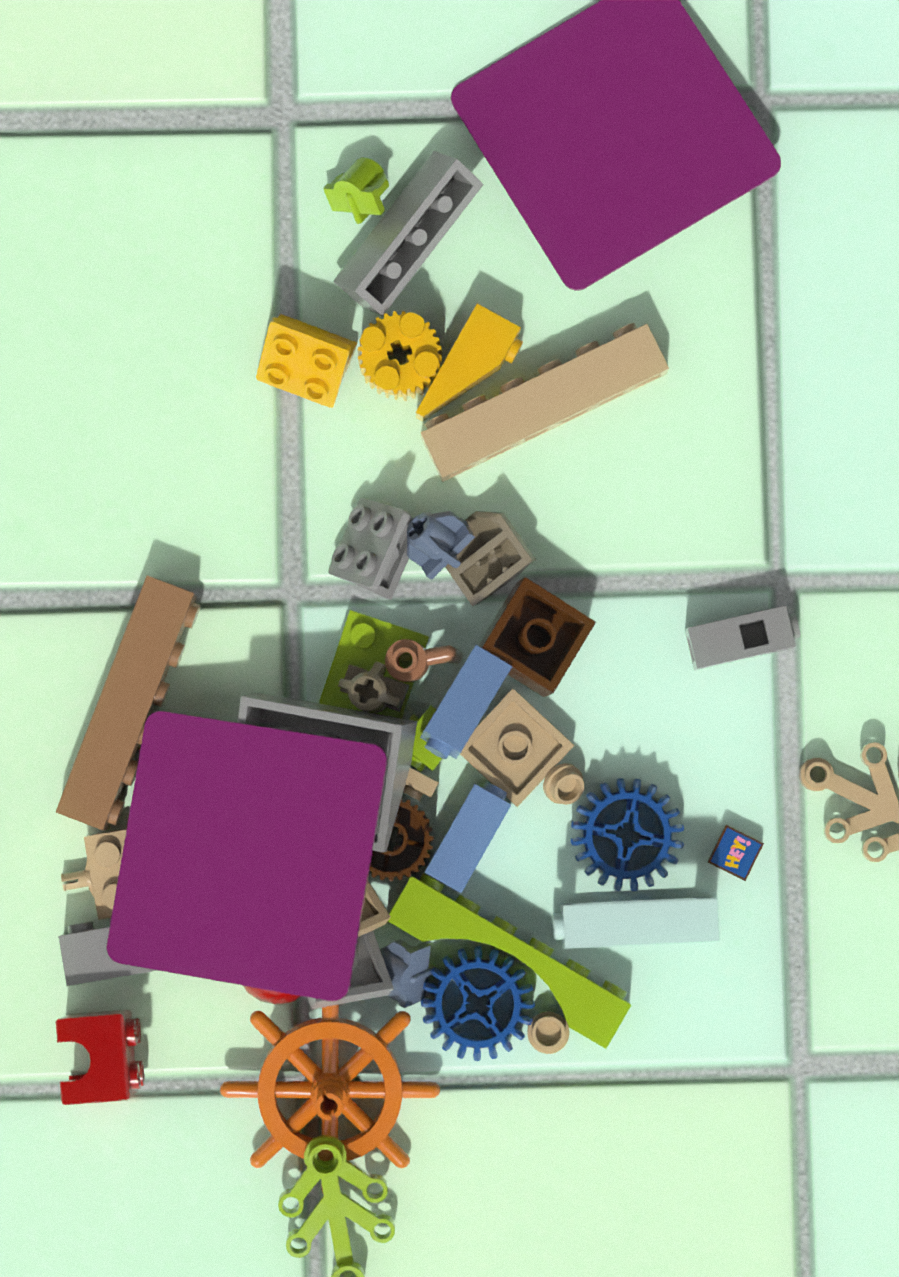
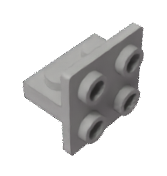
(373, 547)

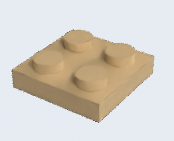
(515, 747)

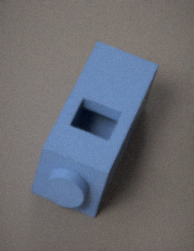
(465, 703)
(469, 836)

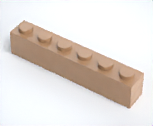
(126, 702)

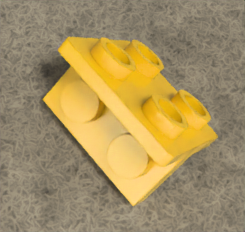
(304, 360)

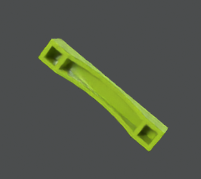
(587, 1007)

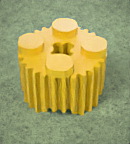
(404, 332)

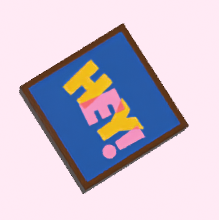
(735, 852)

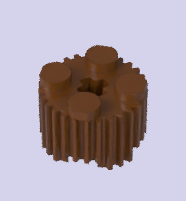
(408, 857)

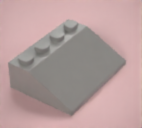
(390, 733)

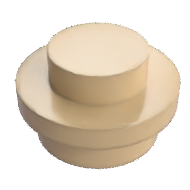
(563, 784)
(548, 1032)

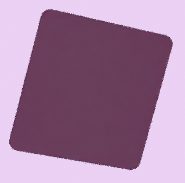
(615, 134)
(247, 855)

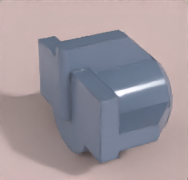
(437, 540)
(408, 970)

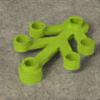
(334, 1204)

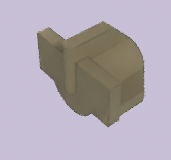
(372, 690)

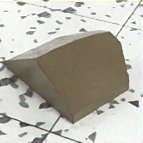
(491, 558)

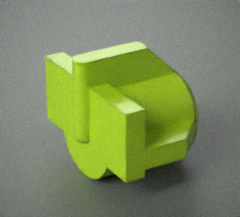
(358, 190)

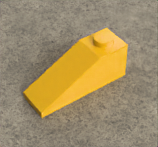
(475, 356)

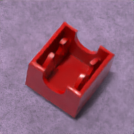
(110, 1044)

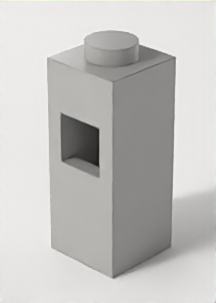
(742, 637)

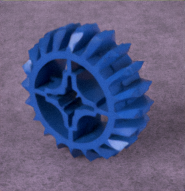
(662, 841)
(499, 1033)

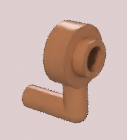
(421, 659)

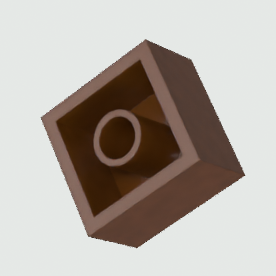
(536, 636)

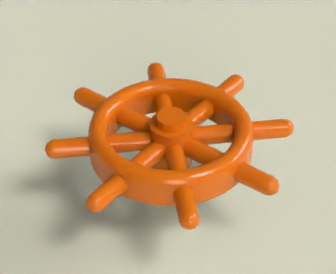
(330, 1087)

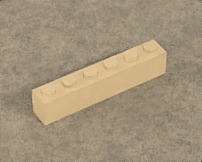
(544, 402)

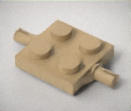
(101, 869)

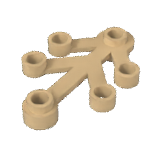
(882, 806)

